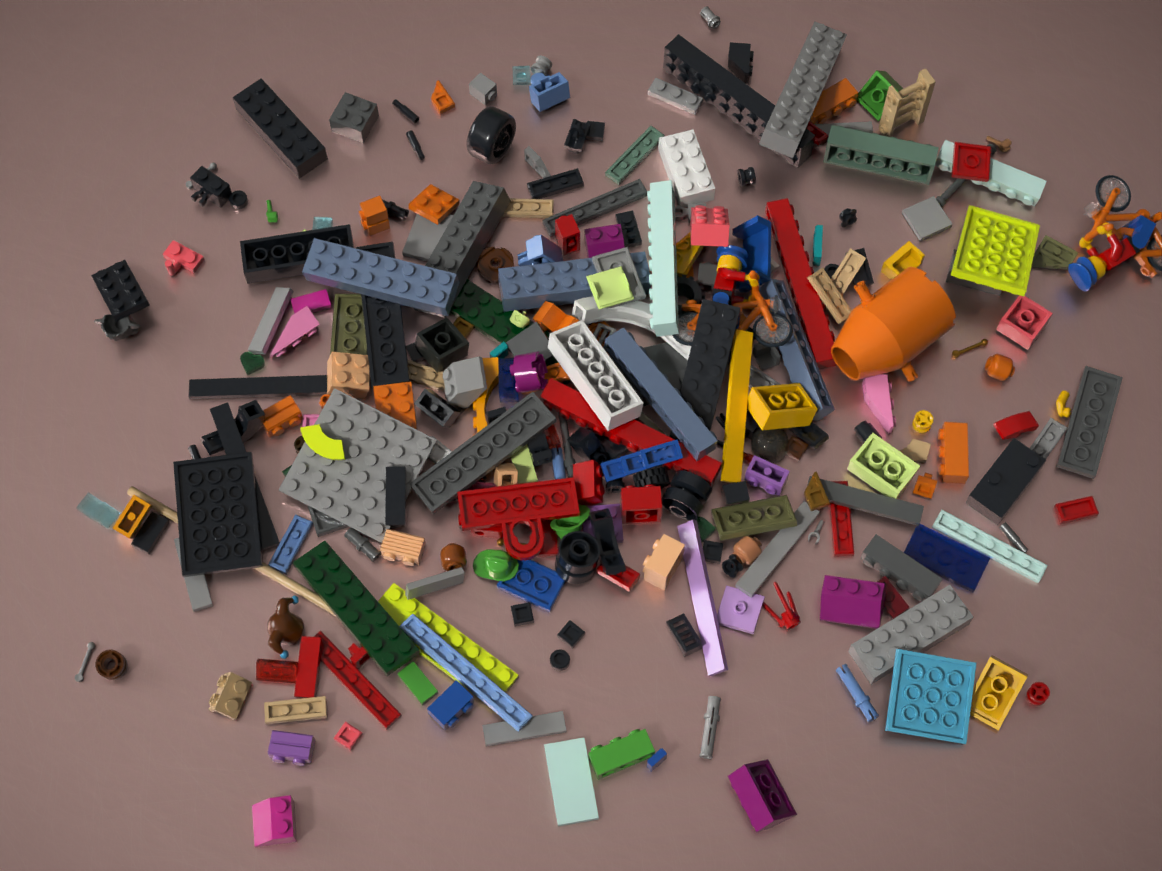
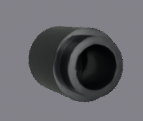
(864, 430)

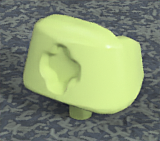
(519, 319)

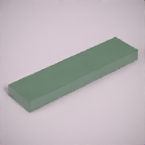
(634, 155)

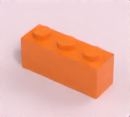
(834, 101)
(954, 452)

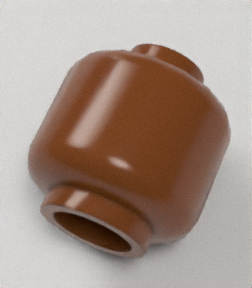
(453, 557)

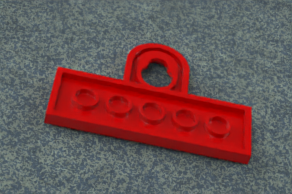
(519, 505)

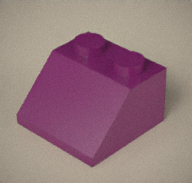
(603, 239)

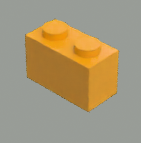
(132, 516)

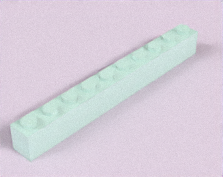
(664, 259)

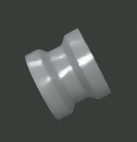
(542, 65)

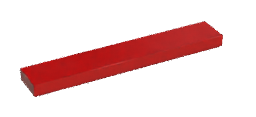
(357, 683)

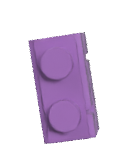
(291, 747)

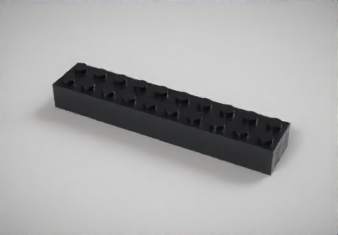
(726, 93)

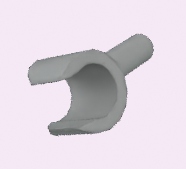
(816, 533)

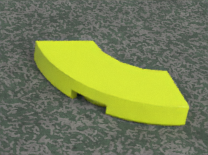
(322, 444)

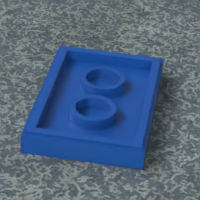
(534, 584)

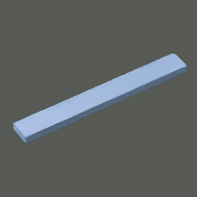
(466, 673)

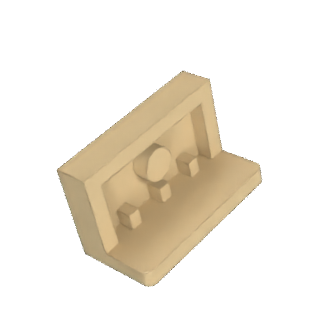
(229, 695)

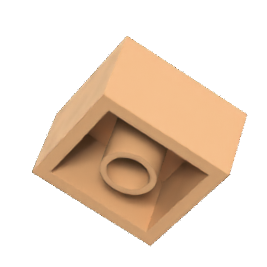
(348, 374)
(663, 562)

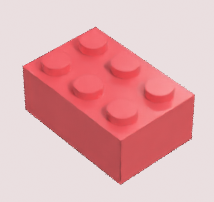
(709, 226)

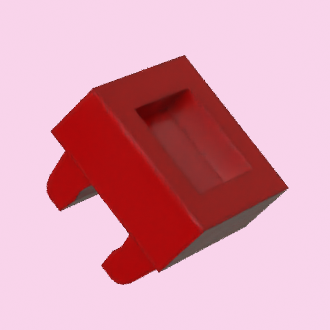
(359, 655)

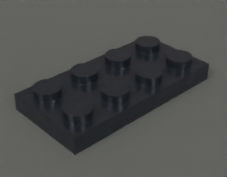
(120, 290)

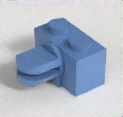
(548, 90)
(540, 251)

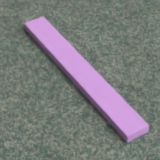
(702, 598)

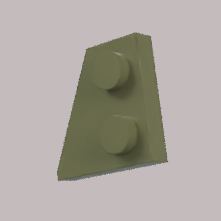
(1053, 255)

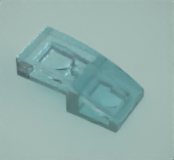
(98, 510)

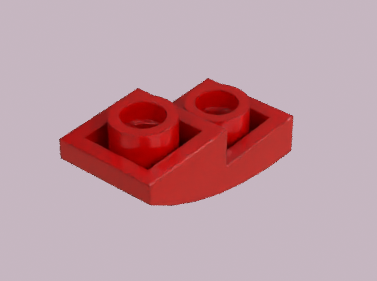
(1014, 425)

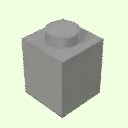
(483, 89)

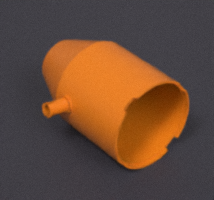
(893, 326)

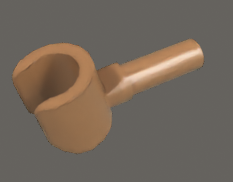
(1003, 146)

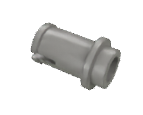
(710, 17)

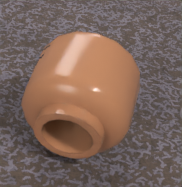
(747, 550)

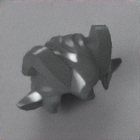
(120, 329)

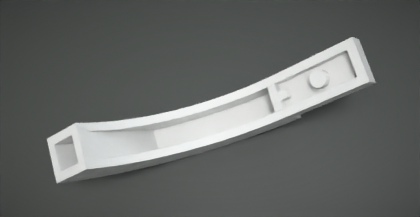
(633, 313)

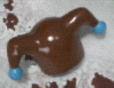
(284, 626)

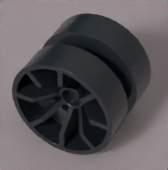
(686, 495)
(577, 557)

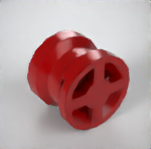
(1038, 689)

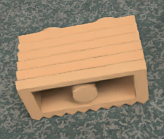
(402, 547)

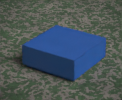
(656, 759)

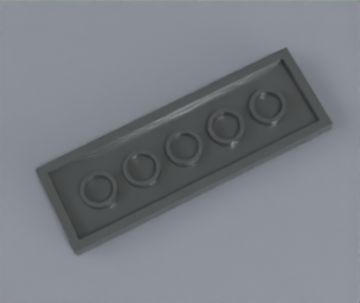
(1089, 422)

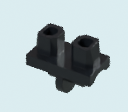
(577, 136)

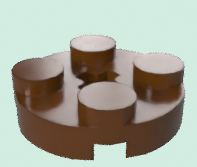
(495, 255)

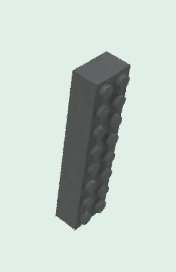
(469, 232)

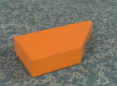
(441, 99)

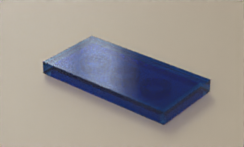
(947, 557)

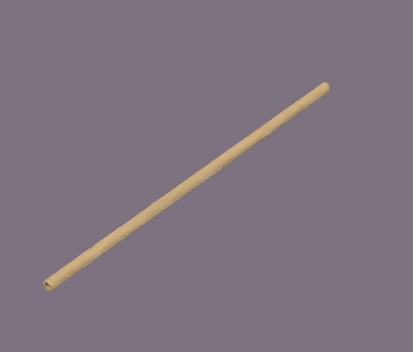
(266, 569)

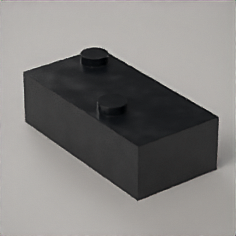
(1005, 481)

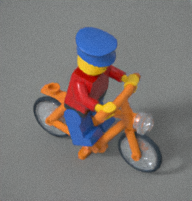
(1115, 197)
(768, 330)

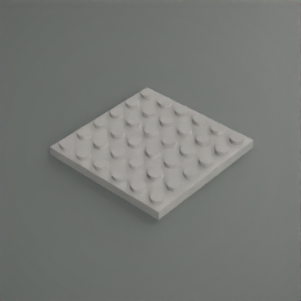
(356, 487)

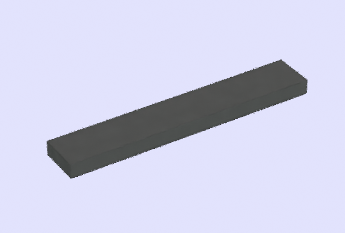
(600, 205)
(872, 502)

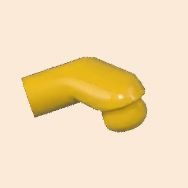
(1062, 410)

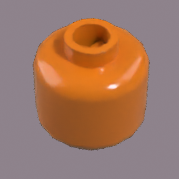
(999, 367)

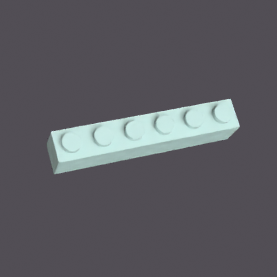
(1002, 177)

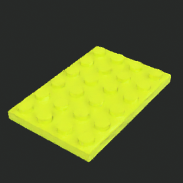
(996, 250)

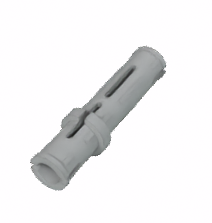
(713, 704)

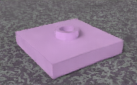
(739, 610)

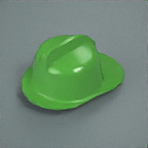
(566, 525)
(495, 565)

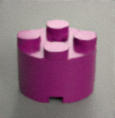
(529, 372)

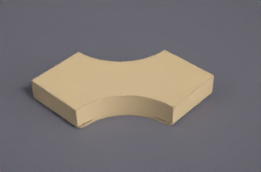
(917, 451)

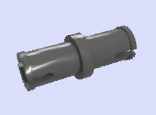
(362, 544)

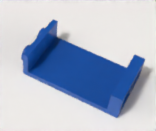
(757, 243)

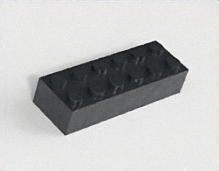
(280, 128)
(286, 254)

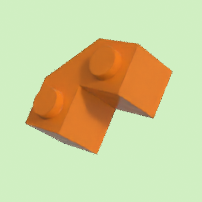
(553, 318)

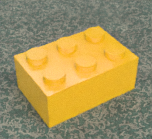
(781, 406)

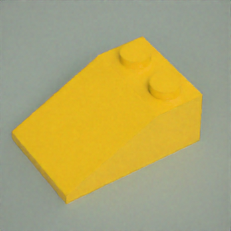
(996, 691)

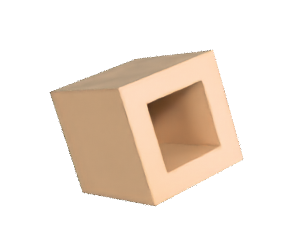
(505, 474)

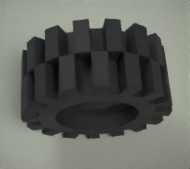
(654, 476)

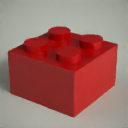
(641, 504)

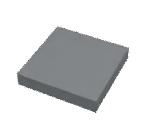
(927, 218)

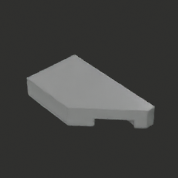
(536, 162)

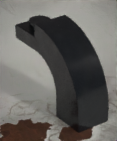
(248, 421)
(604, 533)

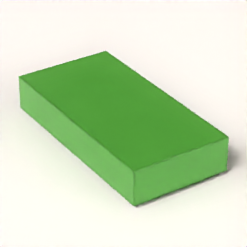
(417, 683)

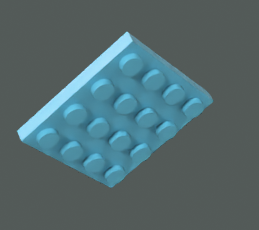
(930, 696)

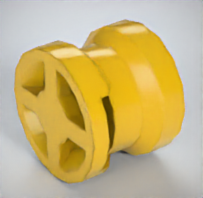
(922, 417)

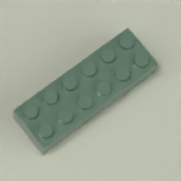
(880, 154)

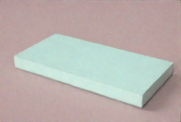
(571, 782)

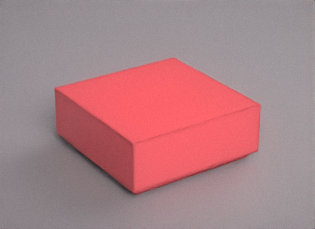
(348, 736)

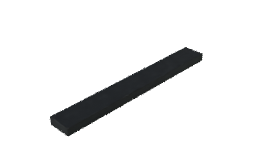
(257, 387)
(233, 444)

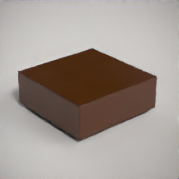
(796, 448)

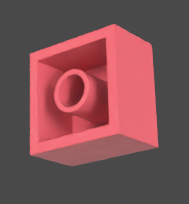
(1024, 321)

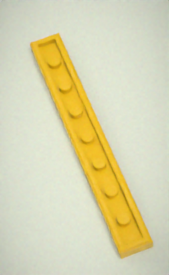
(736, 406)

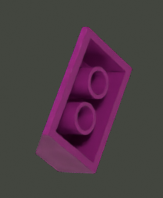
(852, 601)
(761, 795)

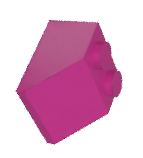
(274, 821)

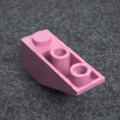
(299, 325)
(877, 397)

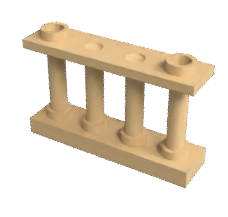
(915, 110)

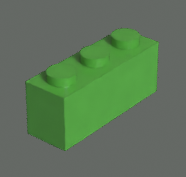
(621, 753)

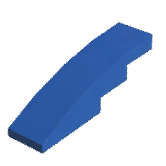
(641, 460)

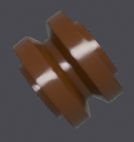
(102, 663)

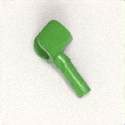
(272, 215)

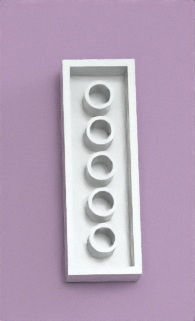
(595, 375)

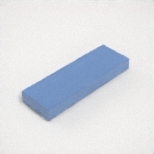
(290, 544)

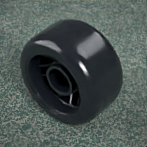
(491, 135)

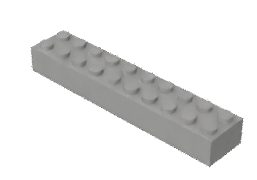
(802, 90)

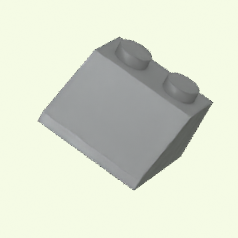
(464, 381)

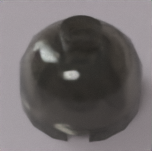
(770, 444)

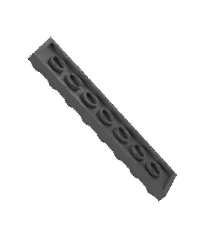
(483, 452)

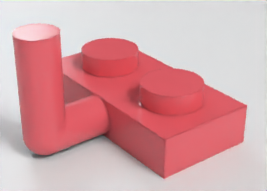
(181, 257)

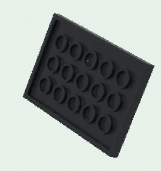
(217, 514)

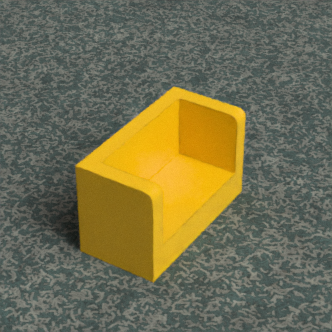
(905, 257)

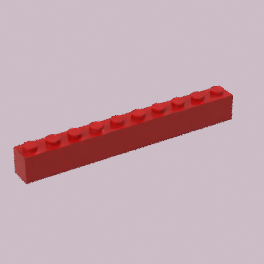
(797, 270)
(631, 434)

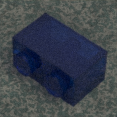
(507, 382)

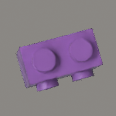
(766, 475)

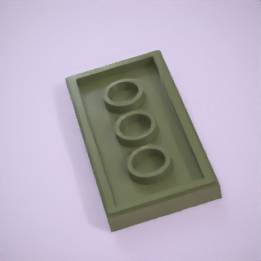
(348, 325)
(753, 517)

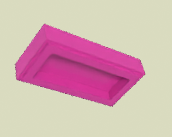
(315, 301)

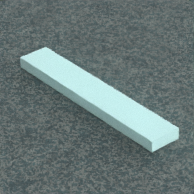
(990, 546)

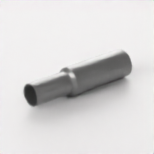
(1013, 537)

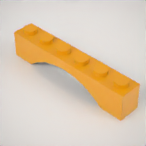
(492, 380)

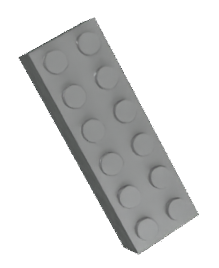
(911, 631)

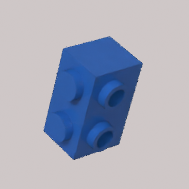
(451, 705)

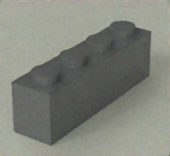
(900, 568)

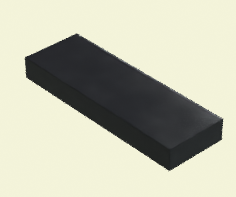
(555, 184)
(395, 496)

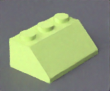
(883, 467)

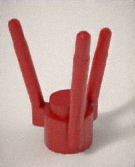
(790, 617)

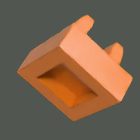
(925, 485)

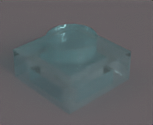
(521, 75)
(322, 222)

